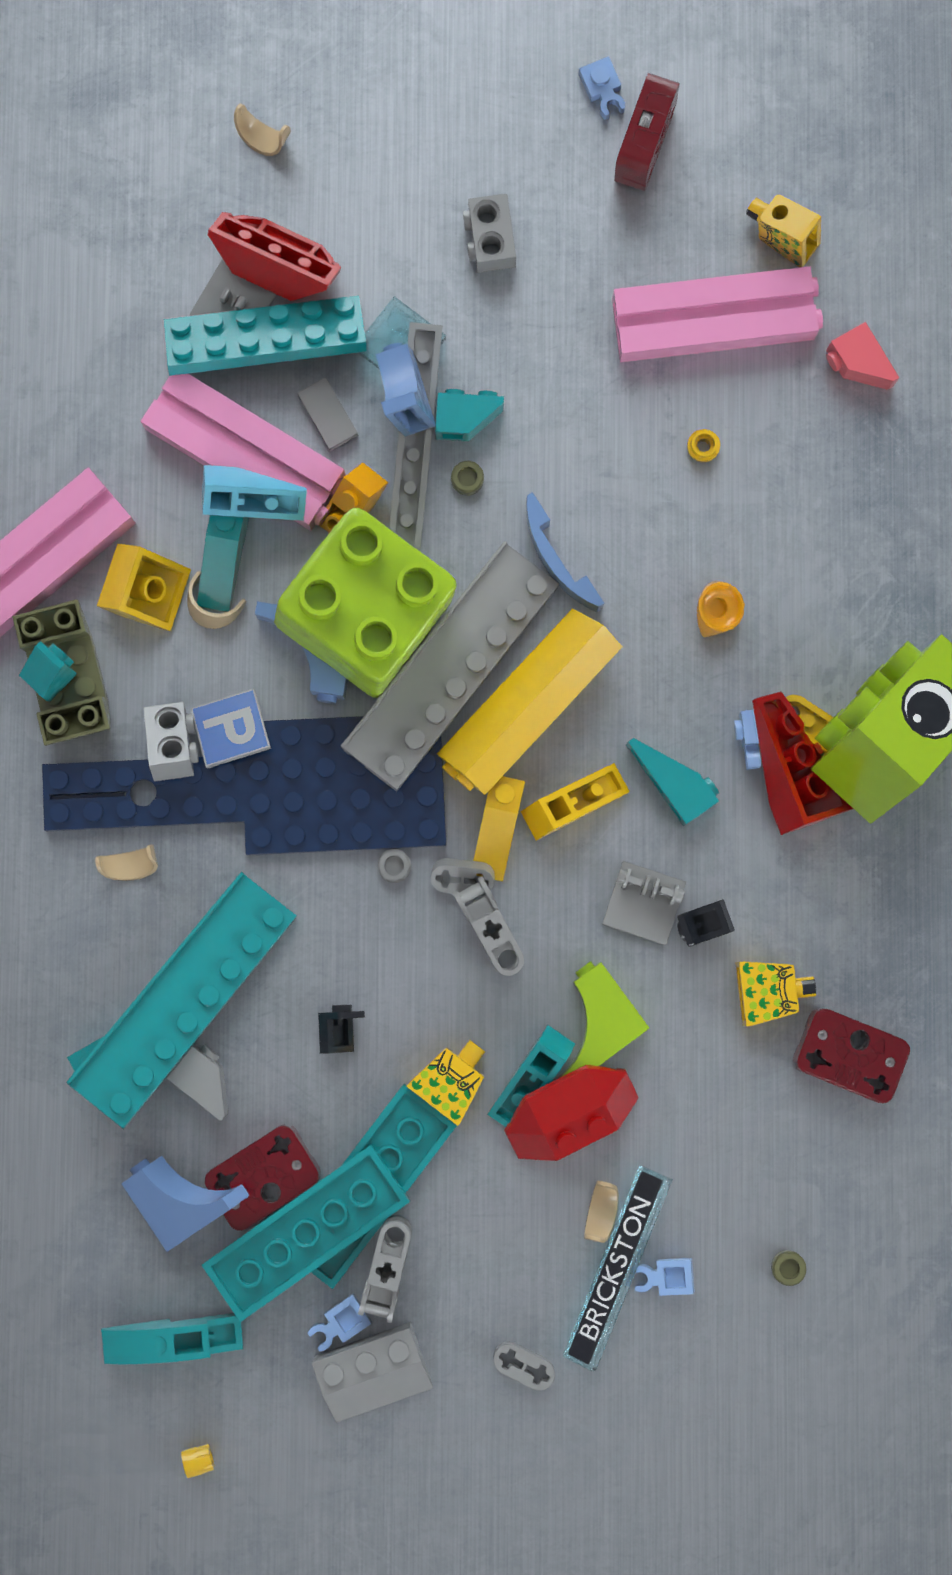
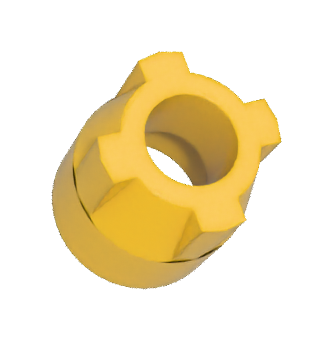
(197, 1460)

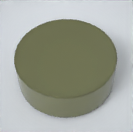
(467, 478)
(788, 1268)

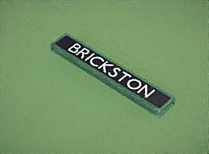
(617, 1268)

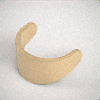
(257, 134)
(206, 618)
(128, 865)
(602, 1212)

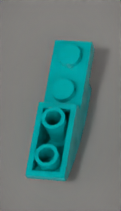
(171, 1341)

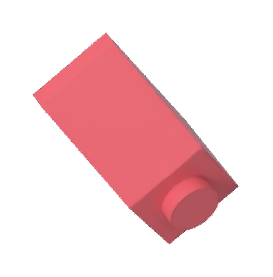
(861, 358)

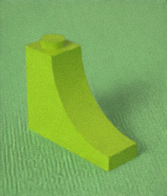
(609, 1017)

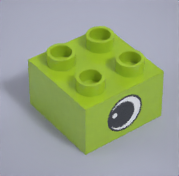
(891, 730)

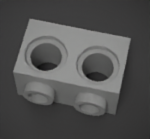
(497, 233)
(164, 742)

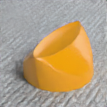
(719, 608)

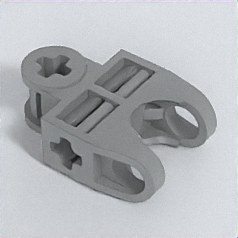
(483, 913)
(382, 1288)

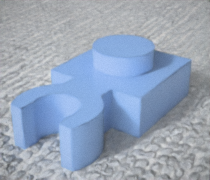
(602, 83)
(746, 730)
(671, 1277)
(343, 1322)

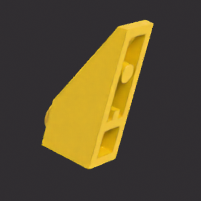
(574, 801)
(499, 824)

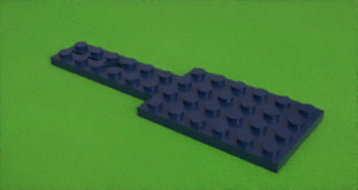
(290, 797)

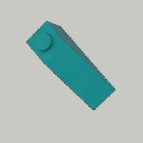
(221, 561)
(679, 785)
(534, 1072)

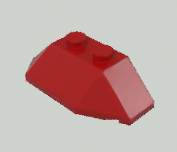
(273, 256)
(571, 1113)

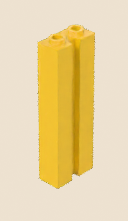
(528, 701)

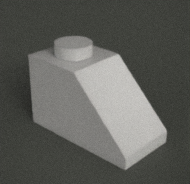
(202, 1080)

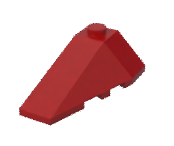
(787, 755)

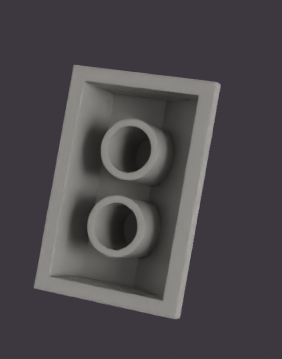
(372, 1372)

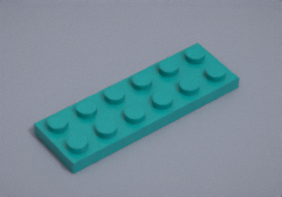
(264, 335)
(406, 1140)
(305, 1233)

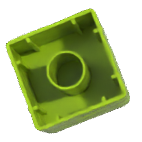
(364, 601)

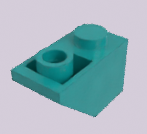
(465, 415)
(47, 670)

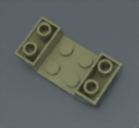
(83, 703)

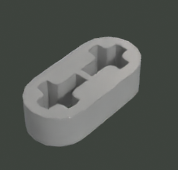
(461, 874)
(520, 1373)

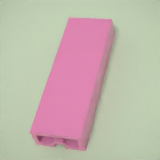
(716, 314)
(228, 435)
(57, 544)

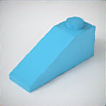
(250, 494)

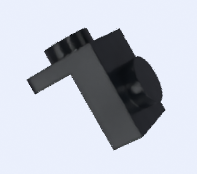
(704, 923)
(337, 1029)

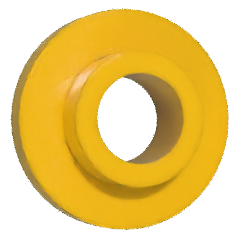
(710, 438)

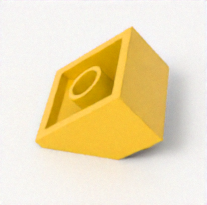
(143, 586)

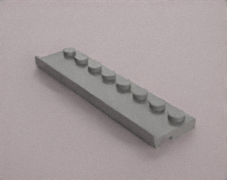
(449, 666)

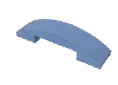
(581, 590)

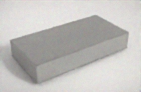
(327, 414)

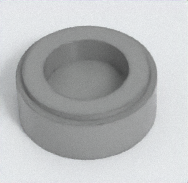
(394, 865)

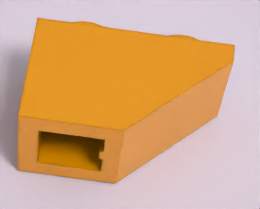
(357, 490)

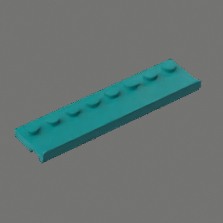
(181, 1000)

